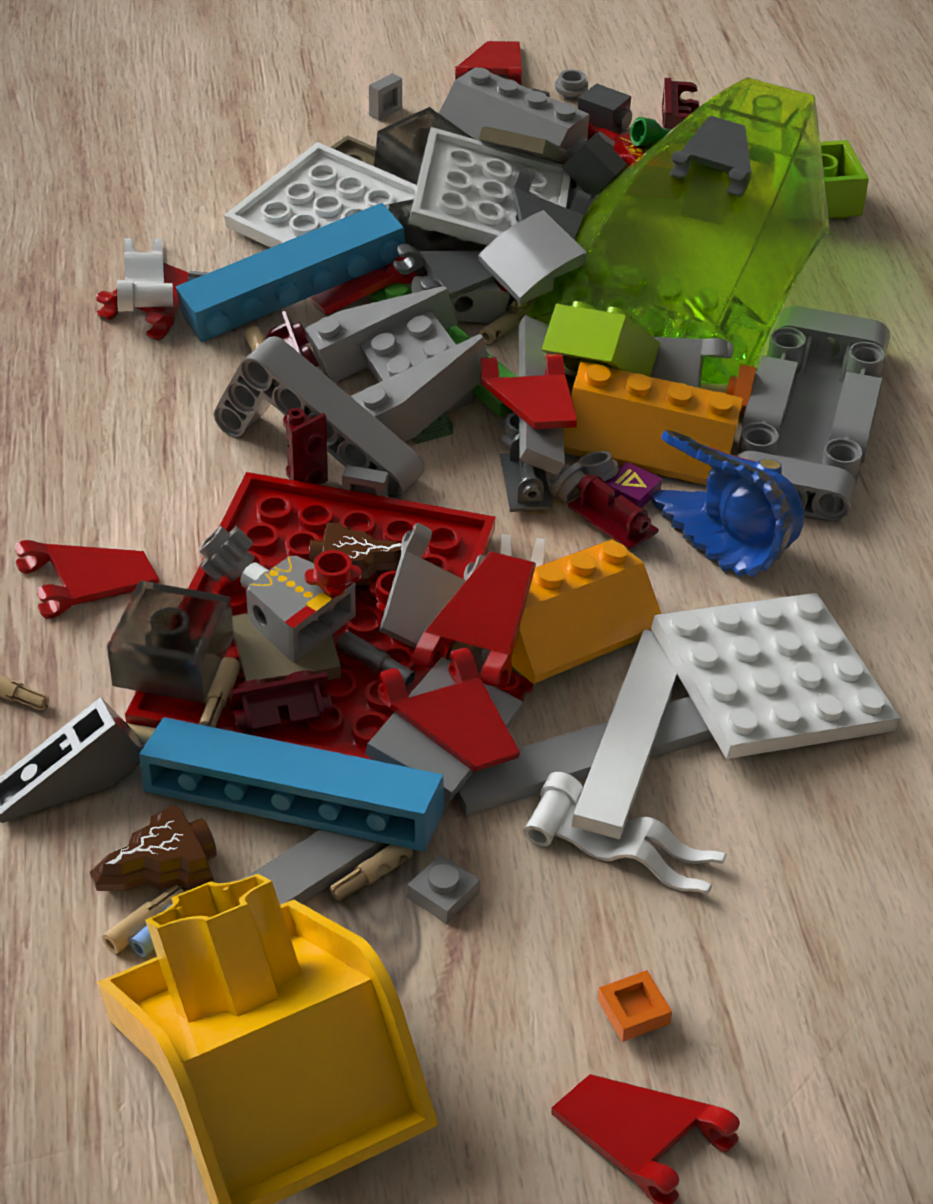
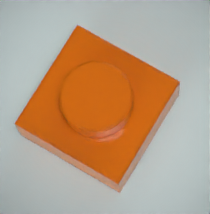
(742, 385)
(634, 1005)

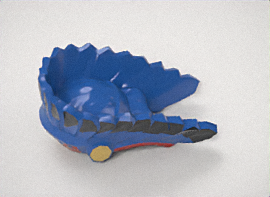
(742, 516)

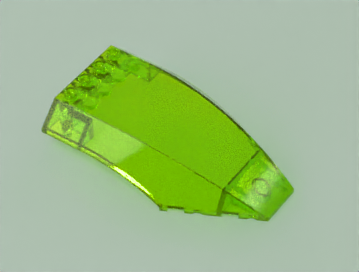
(692, 254)

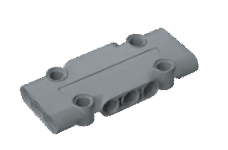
(817, 404)

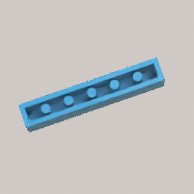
(290, 272)
(293, 783)

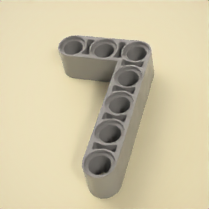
(288, 380)

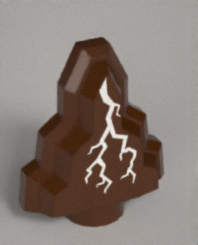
(370, 555)
(160, 856)

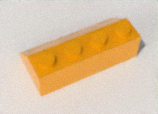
(630, 412)
(583, 610)

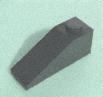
(72, 763)

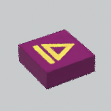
(635, 484)

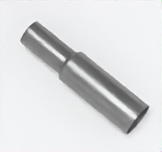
(372, 656)

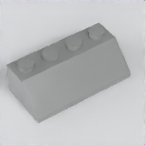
(501, 103)

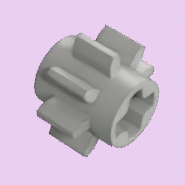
(226, 554)

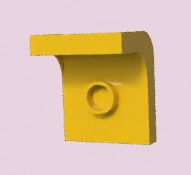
(271, 1040)

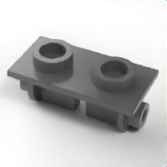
(524, 483)

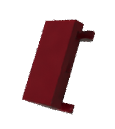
(673, 106)

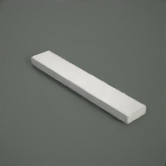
(627, 741)

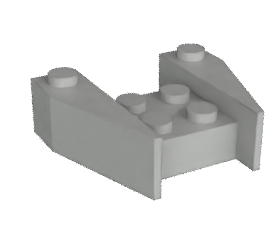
(407, 353)

